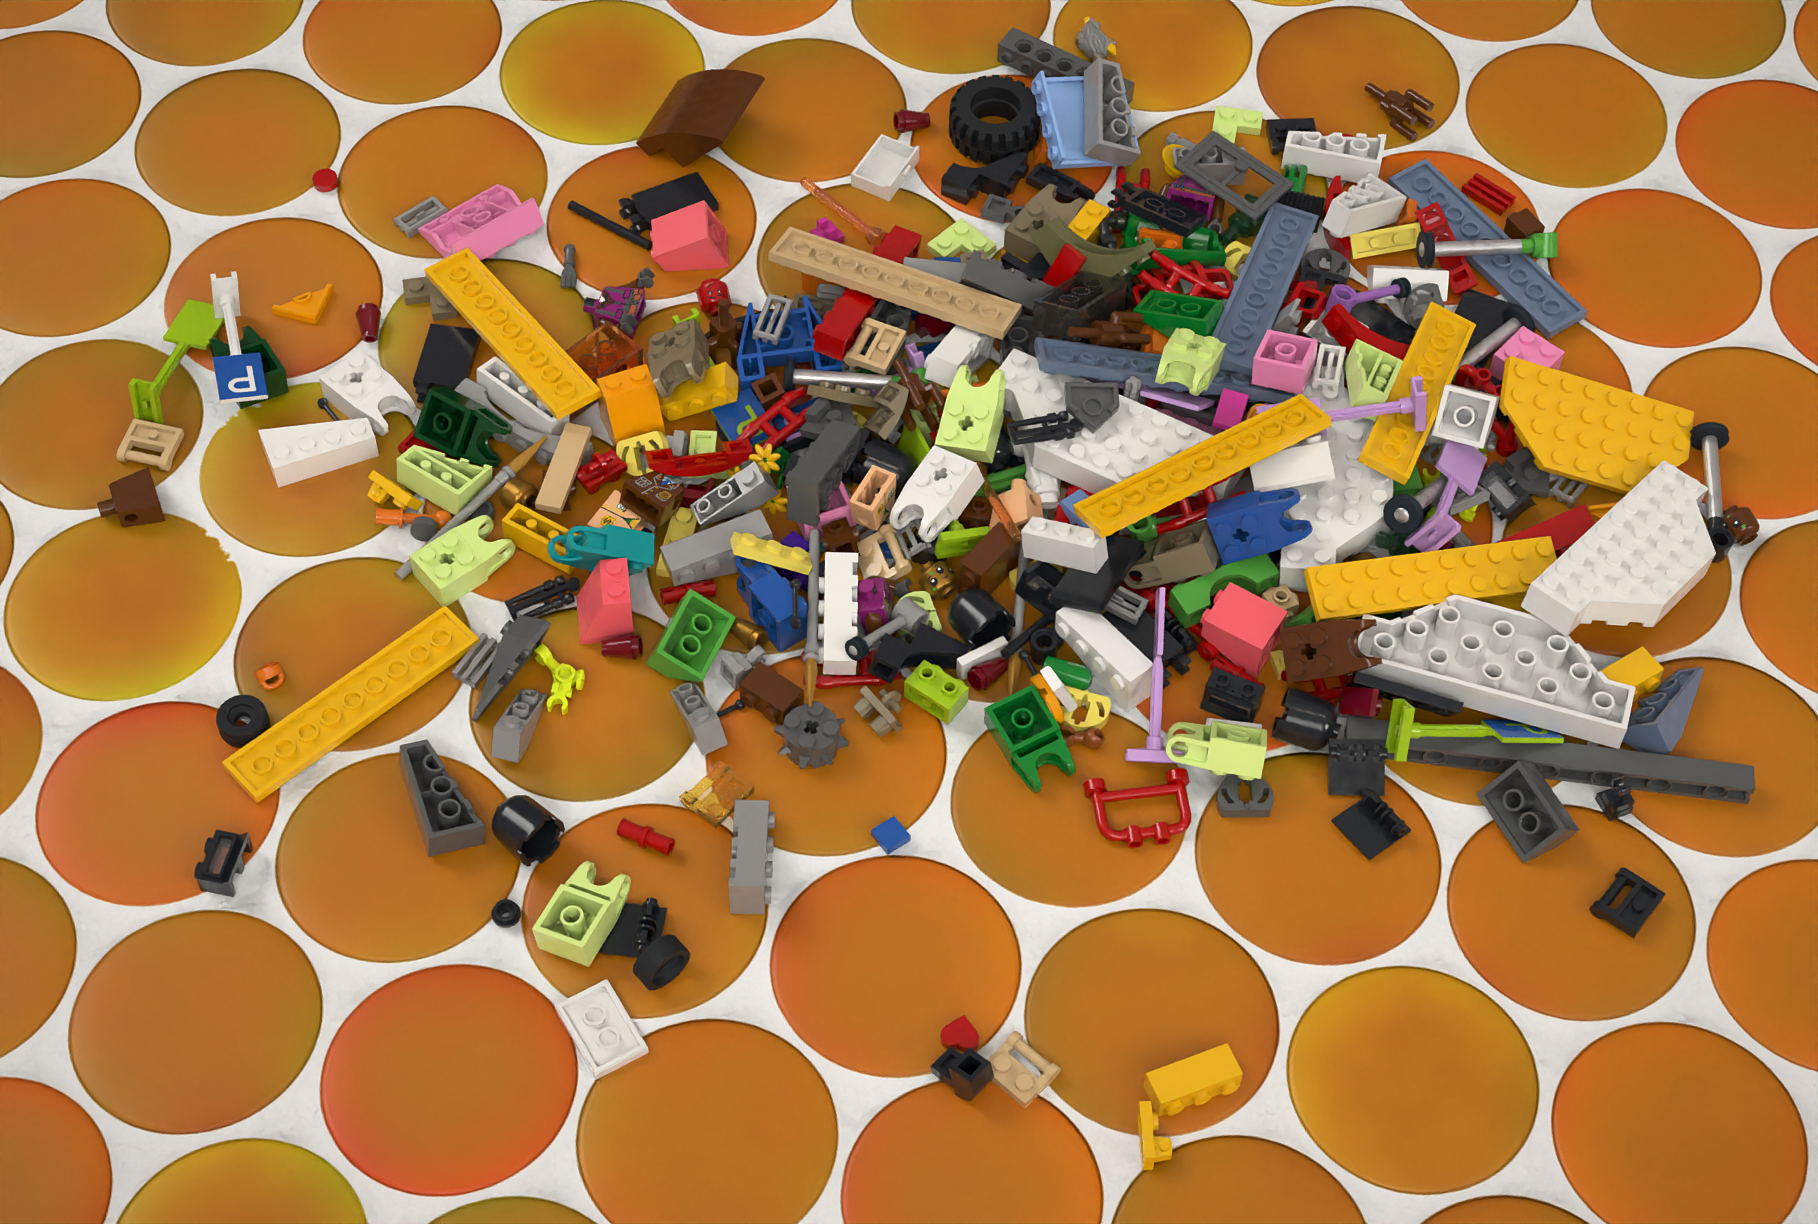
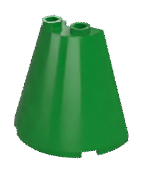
(1199, 246)

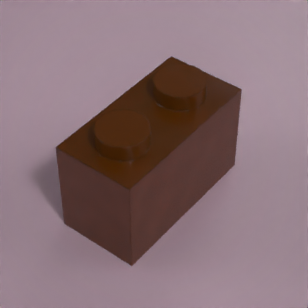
(770, 693)

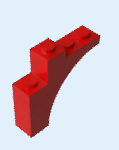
(1348, 329)

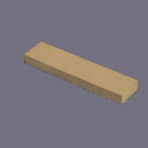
(563, 468)

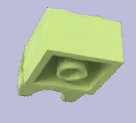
(1190, 360)
(972, 416)
(460, 560)
(1220, 748)
(581, 915)

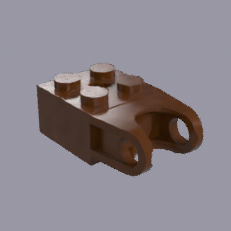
(1335, 649)

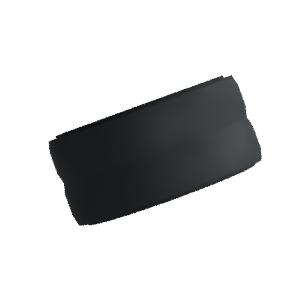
(238, 707)

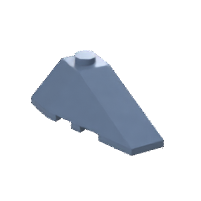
(1662, 716)

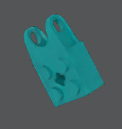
(604, 543)

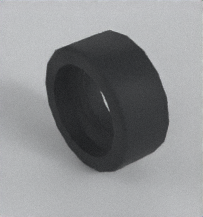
(661, 962)

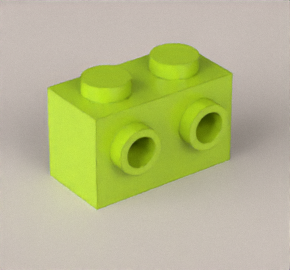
(936, 691)

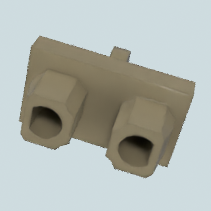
(885, 721)

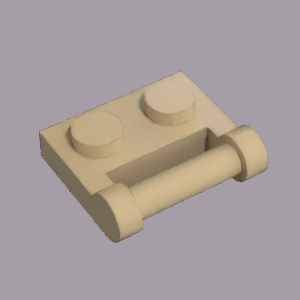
(882, 349)
(150, 437)
(872, 559)
(1015, 1077)

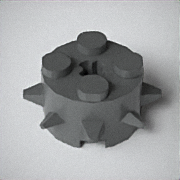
(811, 735)

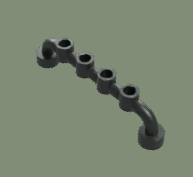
(1117, 221)

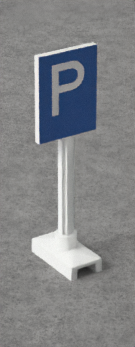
(237, 375)

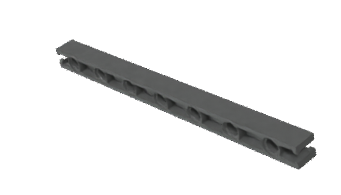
(1575, 763)

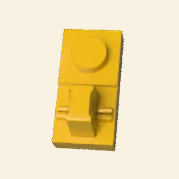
(384, 487)
(1151, 1148)

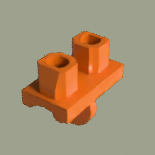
(1162, 238)

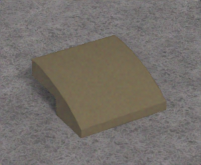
(891, 404)

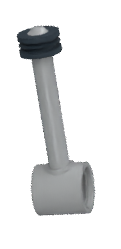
(905, 615)

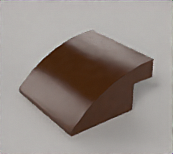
(699, 113)

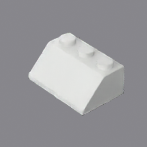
(1382, 276)
(1294, 466)

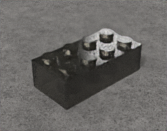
(1078, 304)

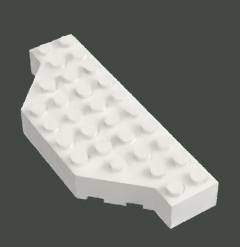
(1119, 449)
(1341, 510)
(1631, 560)
(1500, 666)

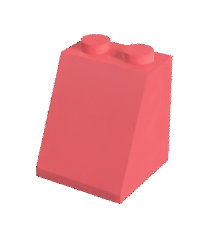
(689, 239)
(605, 603)
(1243, 627)

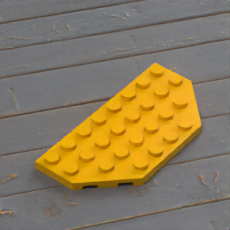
(1591, 427)

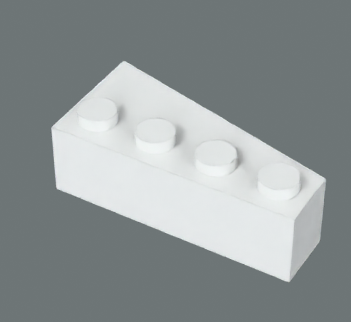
(1334, 154)
(1364, 207)
(957, 349)
(317, 448)
(838, 612)
(1107, 654)

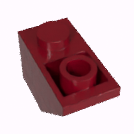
(1359, 702)

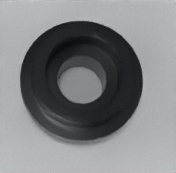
(502, 907)

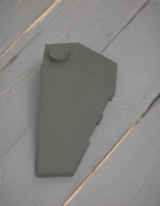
(514, 650)

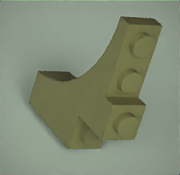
(1100, 260)

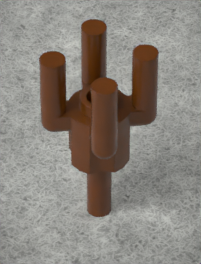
(1403, 109)
(1112, 332)
(725, 333)
(918, 397)

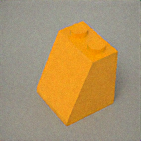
(629, 404)

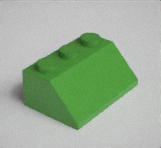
(690, 638)

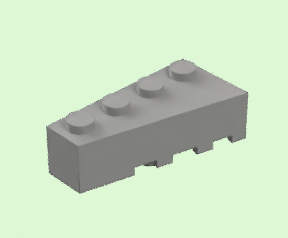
(1106, 115)
(710, 551)
(750, 857)

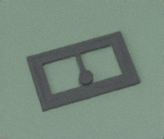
(1243, 163)

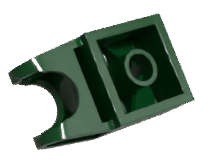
(273, 370)
(459, 426)

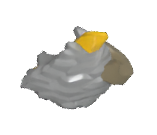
(1093, 41)

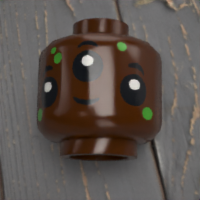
(1741, 524)

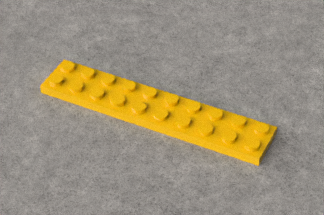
(513, 333)
(1434, 355)
(1201, 465)
(1426, 578)
(350, 704)

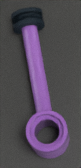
(1348, 297)

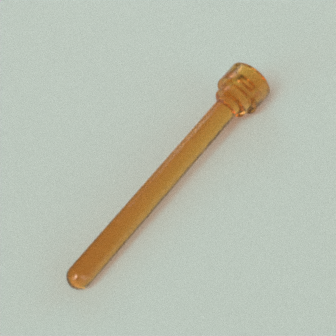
(873, 235)
(998, 506)

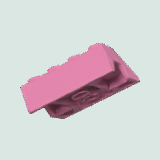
(483, 224)

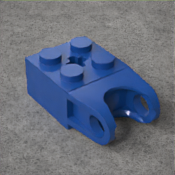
(1255, 524)
(771, 603)

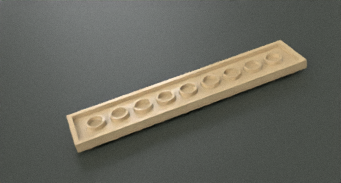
(895, 283)

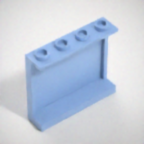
(1062, 118)

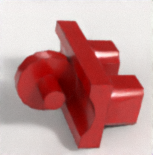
(600, 470)

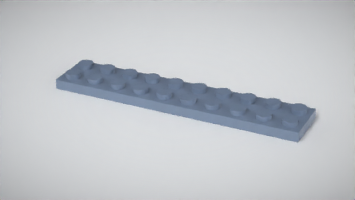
(1511, 274)
(1263, 284)
(1119, 364)

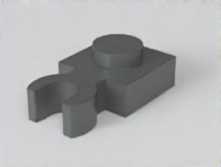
(999, 209)

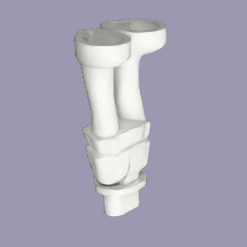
(1040, 482)

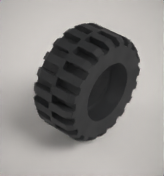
(993, 98)

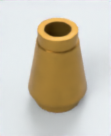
(749, 633)

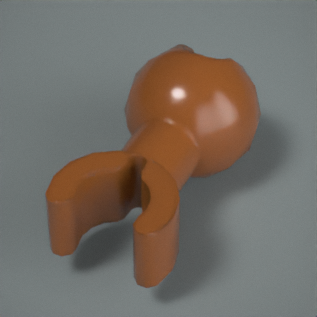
(1090, 737)

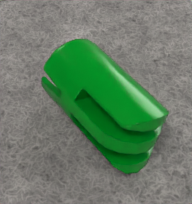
(1294, 176)
(1070, 673)

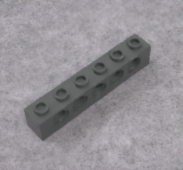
(1034, 55)

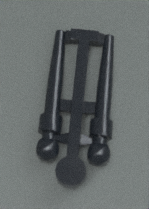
(1044, 433)
(561, 586)

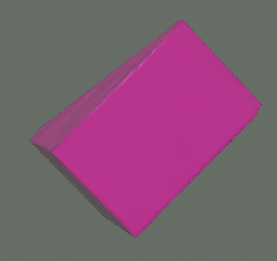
(1230, 409)

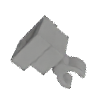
(677, 443)
(736, 667)

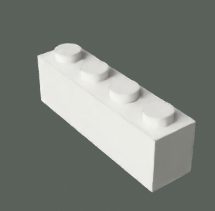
(516, 399)

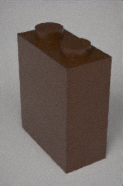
(989, 561)

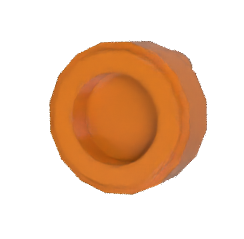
(268, 671)

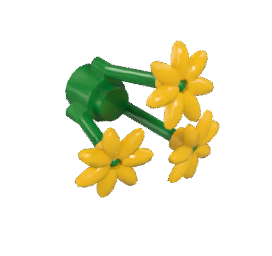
(771, 462)

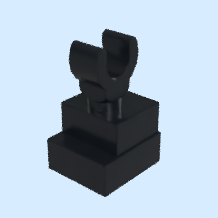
(1616, 800)

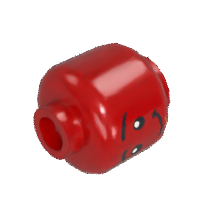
(709, 294)

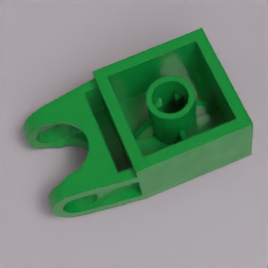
(1028, 735)

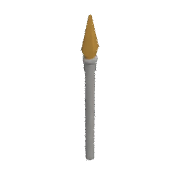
(507, 473)
(811, 653)
(1014, 662)

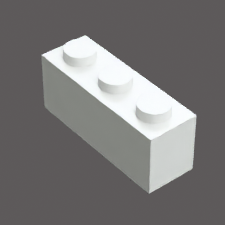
(1064, 544)

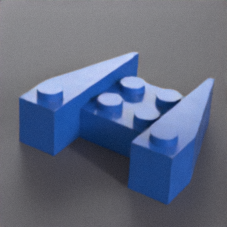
(794, 342)

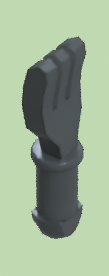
(568, 275)

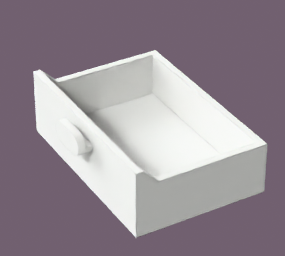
(885, 167)

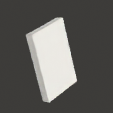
(601, 1029)

